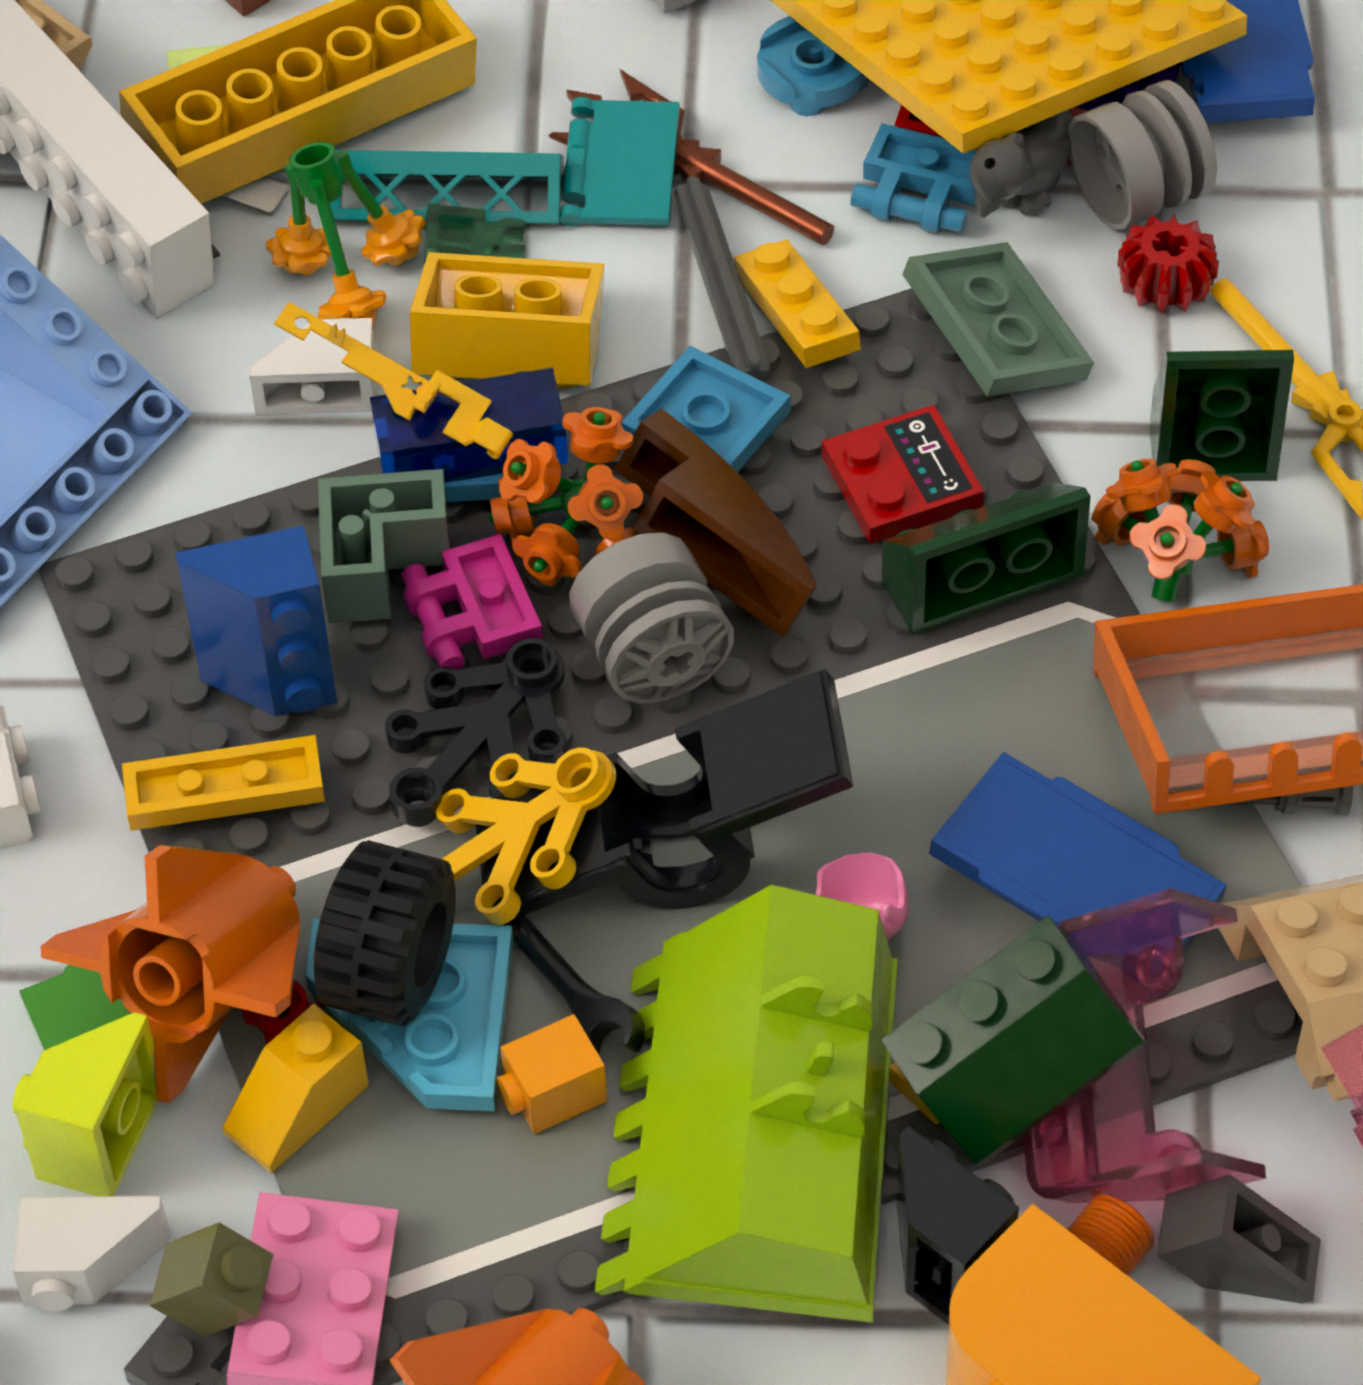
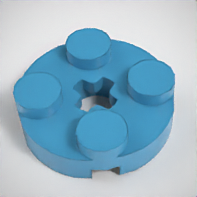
(802, 84)

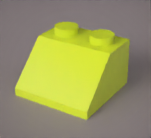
(89, 1105)

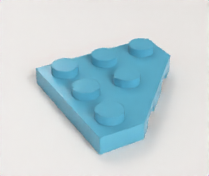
(455, 1041)

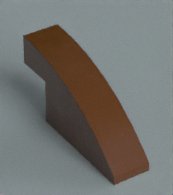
(719, 519)

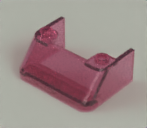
(1107, 1133)

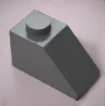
(1238, 1242)

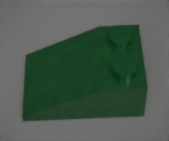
(1222, 410)

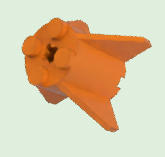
(206, 941)
(518, 1350)

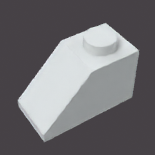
(310, 375)
(83, 1246)

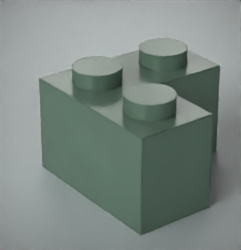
(376, 527)

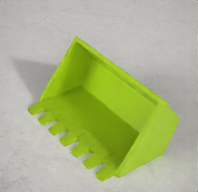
(759, 1112)

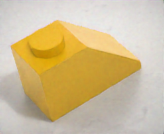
(296, 1088)

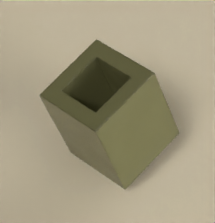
(211, 1279)

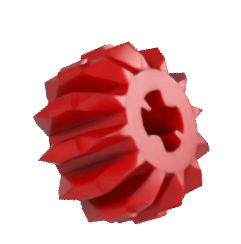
(1168, 263)

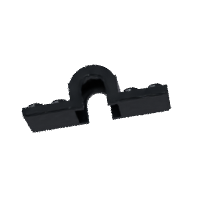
(753, 767)

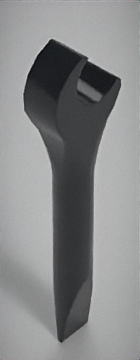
(594, 1011)

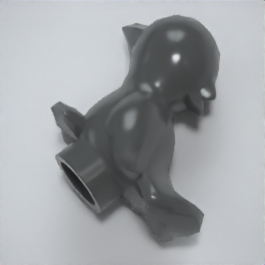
(1022, 165)

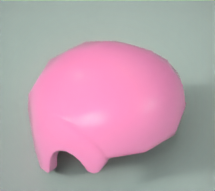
(868, 882)

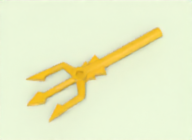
(1313, 391)

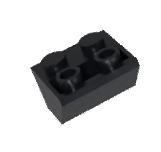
(943, 1218)

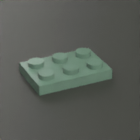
(997, 319)

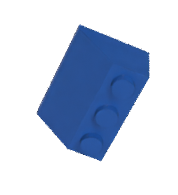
(259, 621)

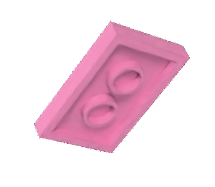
(320, 1295)

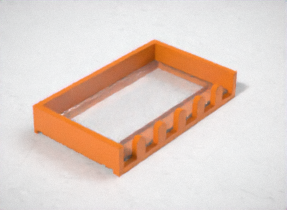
(1239, 696)

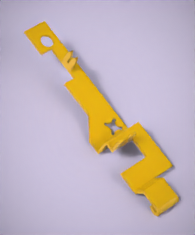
(465, 422)

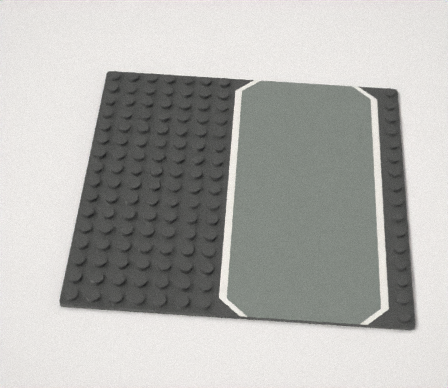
(516, 1217)

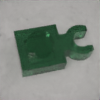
(465, 232)

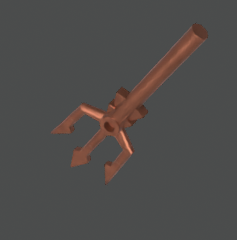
(705, 164)

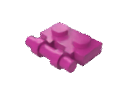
(490, 596)

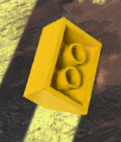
(506, 317)

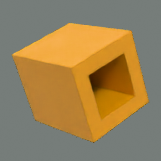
(552, 1075)

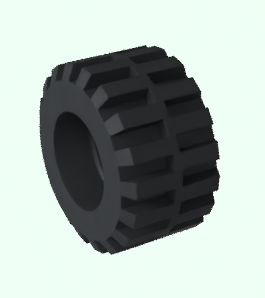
(384, 932)

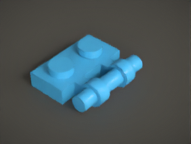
(918, 164)

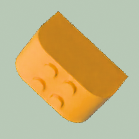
(1062, 1314)

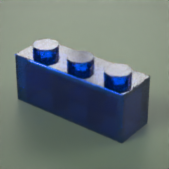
(520, 402)

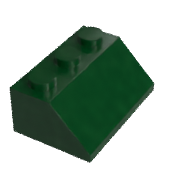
(987, 555)
(1014, 1041)

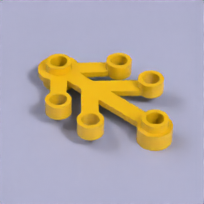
(572, 786)

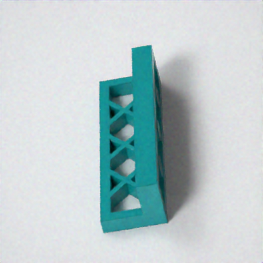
(458, 166)

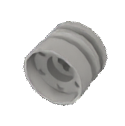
(1142, 154)
(651, 618)

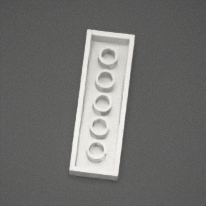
(99, 171)

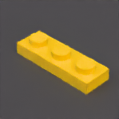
(797, 303)
(222, 782)

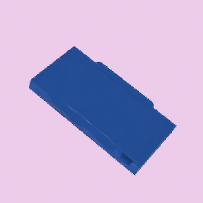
(1259, 72)
(1059, 847)

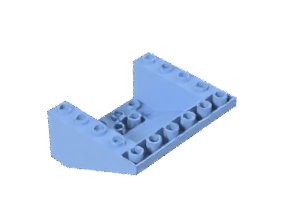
(71, 419)

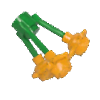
(319, 175)

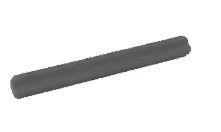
(721, 279)

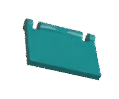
(620, 162)

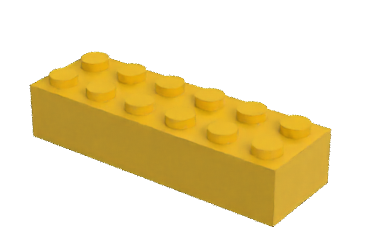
(299, 85)

